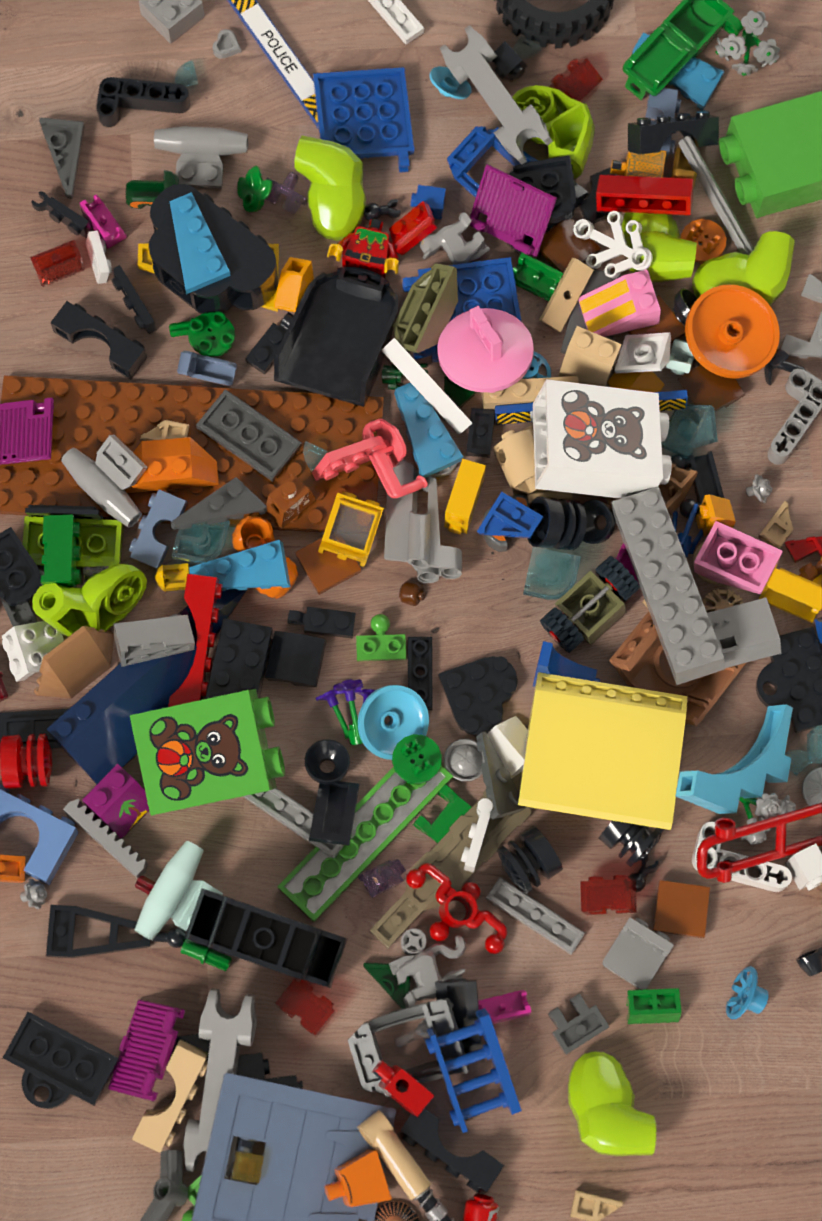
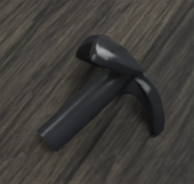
(778, 361)

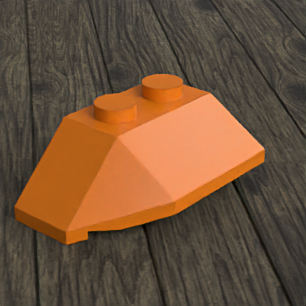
(174, 465)

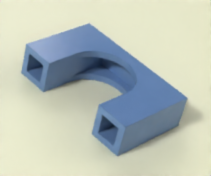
(54, 835)

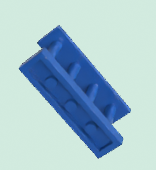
(498, 1074)

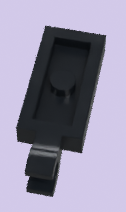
(61, 213)
(263, 353)
(324, 621)

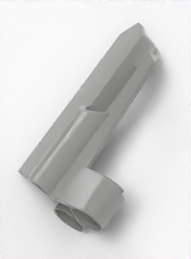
(416, 536)

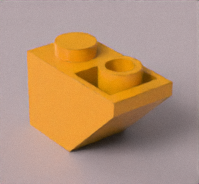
(293, 283)
(712, 510)

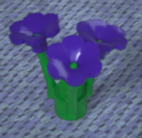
(349, 688)

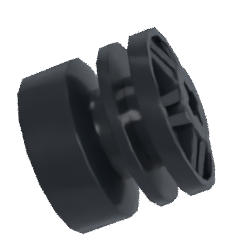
(562, 523)
(633, 837)
(533, 857)

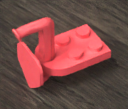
(385, 453)

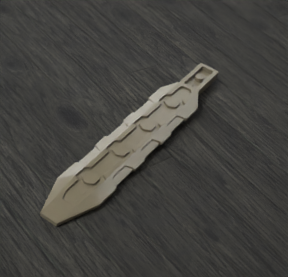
(447, 858)

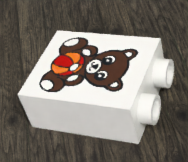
(598, 440)

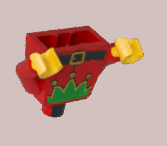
(367, 249)

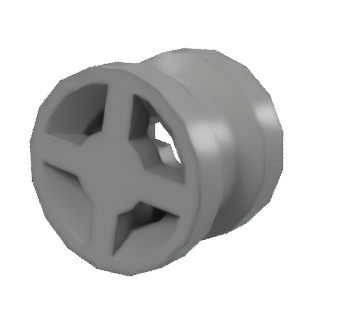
(413, 938)

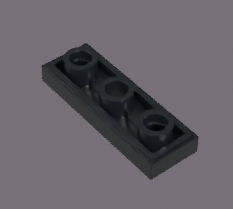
(132, 300)
(421, 659)

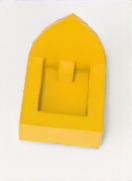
(172, 577)

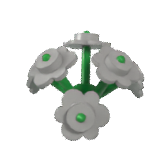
(765, 52)

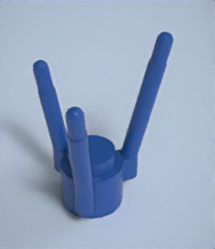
(684, 539)

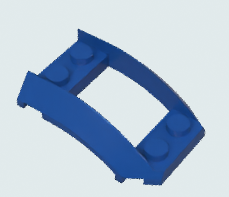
(471, 150)

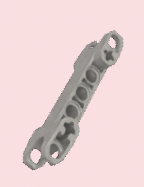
(517, 124)
(226, 1036)

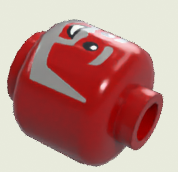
(481, 1208)

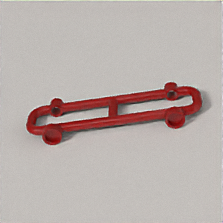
(726, 830)

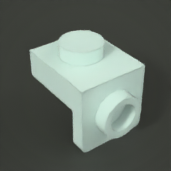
(680, 358)

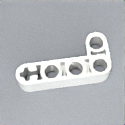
(742, 876)

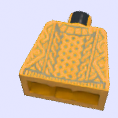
(640, 165)

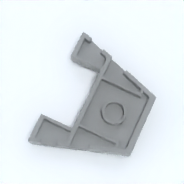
(801, 348)

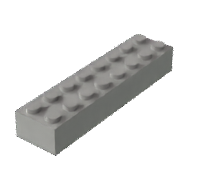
(668, 586)

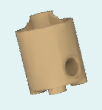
(517, 460)

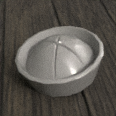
(464, 760)

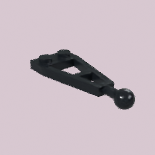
(62, 932)

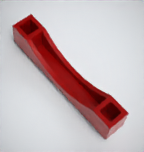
(201, 598)

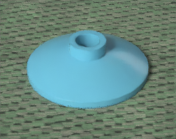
(447, 83)

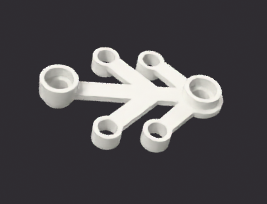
(617, 246)

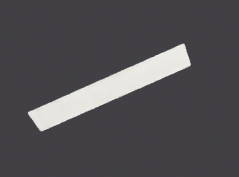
(426, 386)

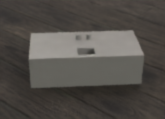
(746, 632)

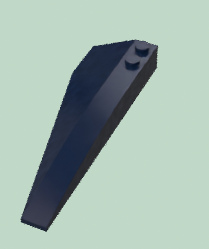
(99, 726)

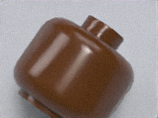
(411, 593)

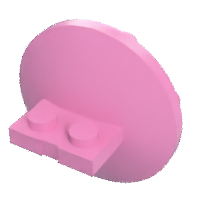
(485, 350)

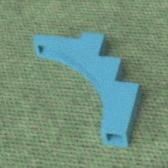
(747, 778)

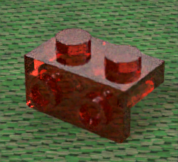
(577, 79)

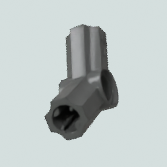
(169, 1189)

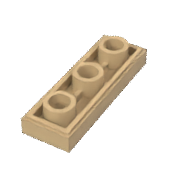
(573, 283)

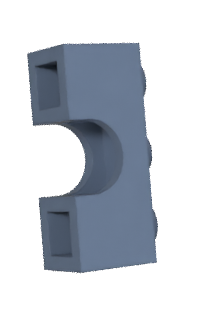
(664, 104)
(147, 547)

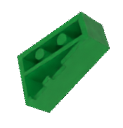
(61, 550)

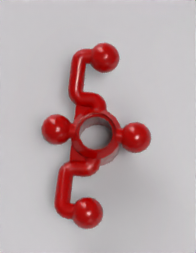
(467, 896)

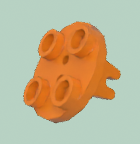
(710, 247)

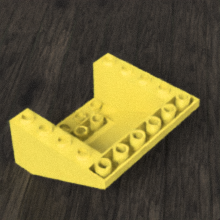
(603, 751)

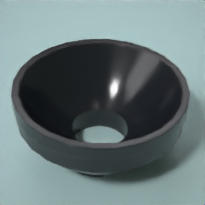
(682, 303)
(594, 510)
(327, 751)

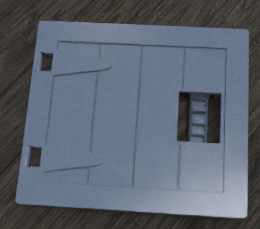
(305, 1142)

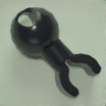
(374, 211)
(639, 877)

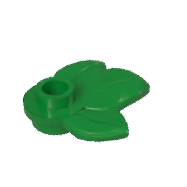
(253, 190)

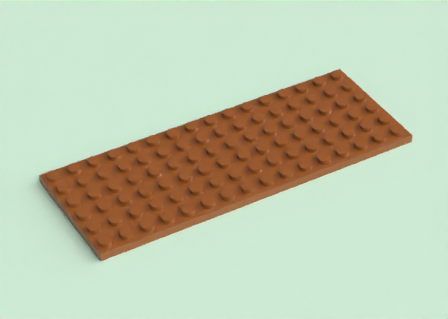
(93, 410)

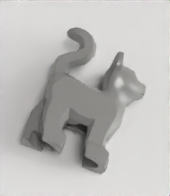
(454, 244)
(425, 970)

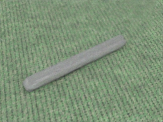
(715, 195)

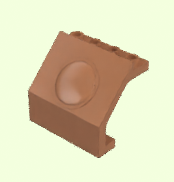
(645, 666)

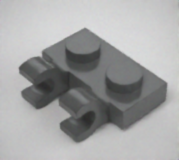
(580, 1029)

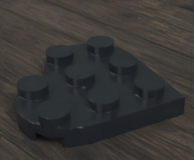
(554, 178)
(18, 571)
(478, 692)

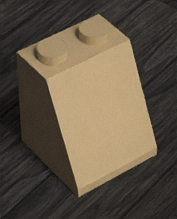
(590, 357)

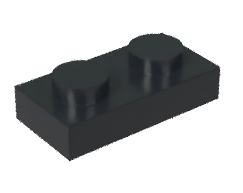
(480, 432)

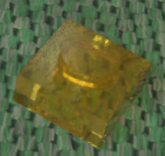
(247, 1167)

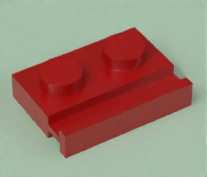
(412, 228)

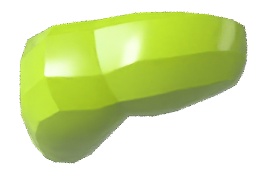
(566, 121)
(336, 186)
(671, 255)
(762, 270)
(98, 604)
(606, 1110)

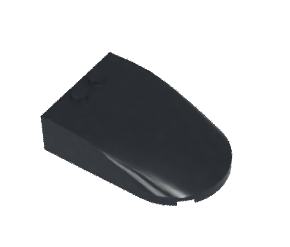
(338, 335)

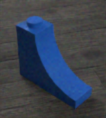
(553, 663)

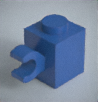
(431, 195)

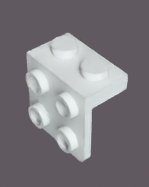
(27, 647)

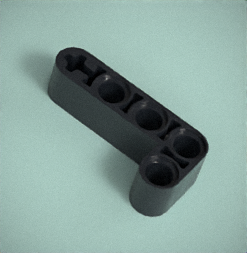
(142, 101)

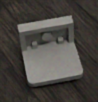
(637, 953)

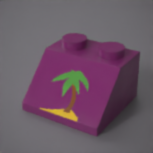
(118, 801)

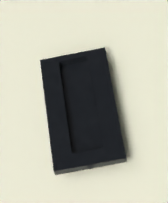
(80, 512)
(28, 723)
(334, 813)
(464, 996)

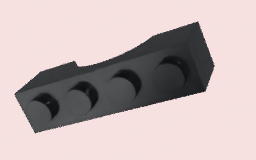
(649, 135)
(75, 324)
(478, 1169)

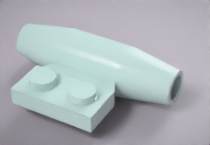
(173, 893)

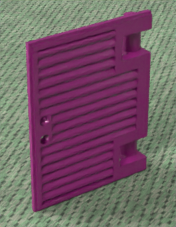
(512, 210)
(24, 434)
(145, 1049)

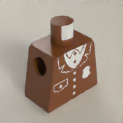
(290, 499)

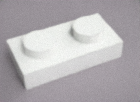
(96, 251)

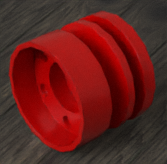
(28, 760)

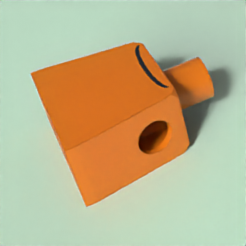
(359, 1181)

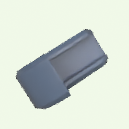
(206, 368)

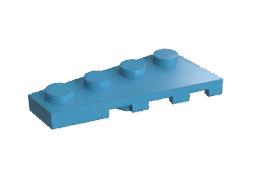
(695, 80)
(197, 249)
(429, 438)
(252, 568)

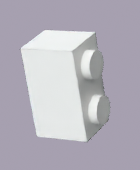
(806, 868)

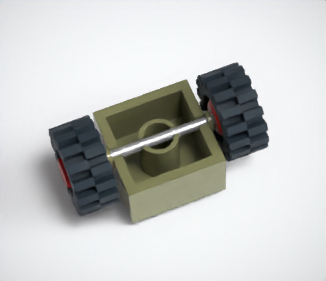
(590, 605)

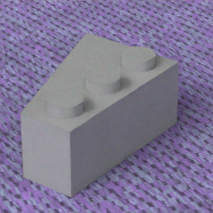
(153, 638)

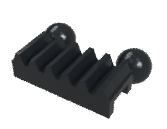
(706, 481)

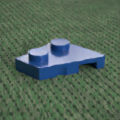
(510, 519)

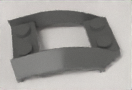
(367, 1052)

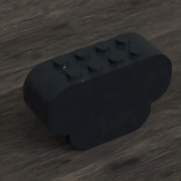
(246, 256)
(266, 938)

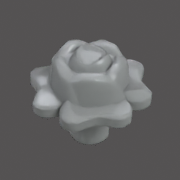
(760, 488)
(34, 894)

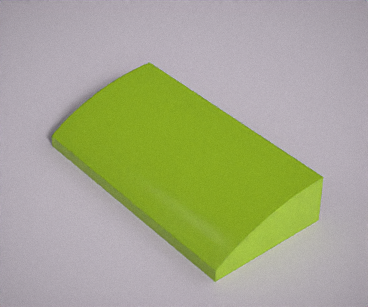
(99, 541)

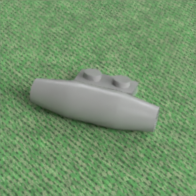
(200, 152)
(107, 478)

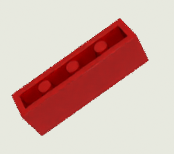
(645, 194)

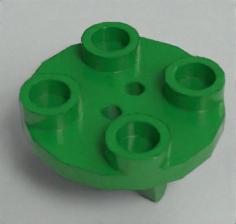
(222, 331)
(423, 769)

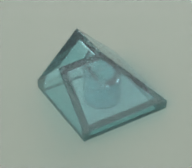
(691, 429)

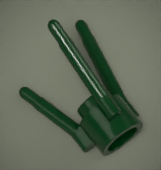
(392, 375)

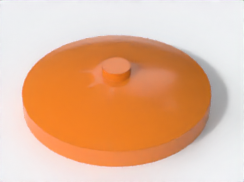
(732, 331)

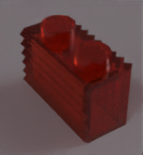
(57, 263)

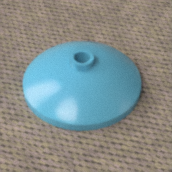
(406, 713)

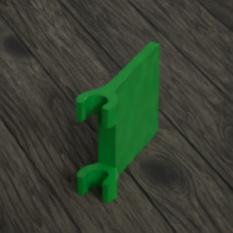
(454, 809)

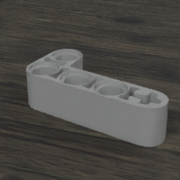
(796, 420)

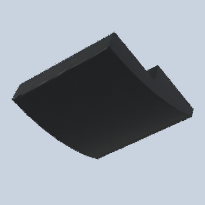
(295, 659)

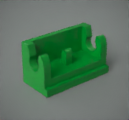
(536, 277)
(653, 1006)

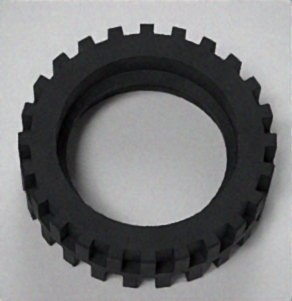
(554, 26)

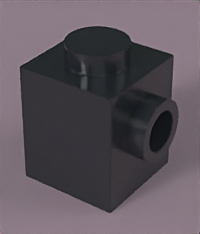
(508, 62)

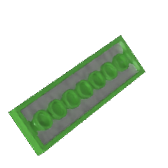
(377, 822)

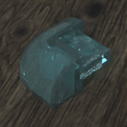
(201, 542)
(550, 573)

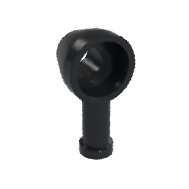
(811, 962)

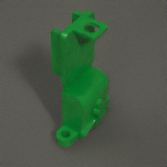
(675, 42)

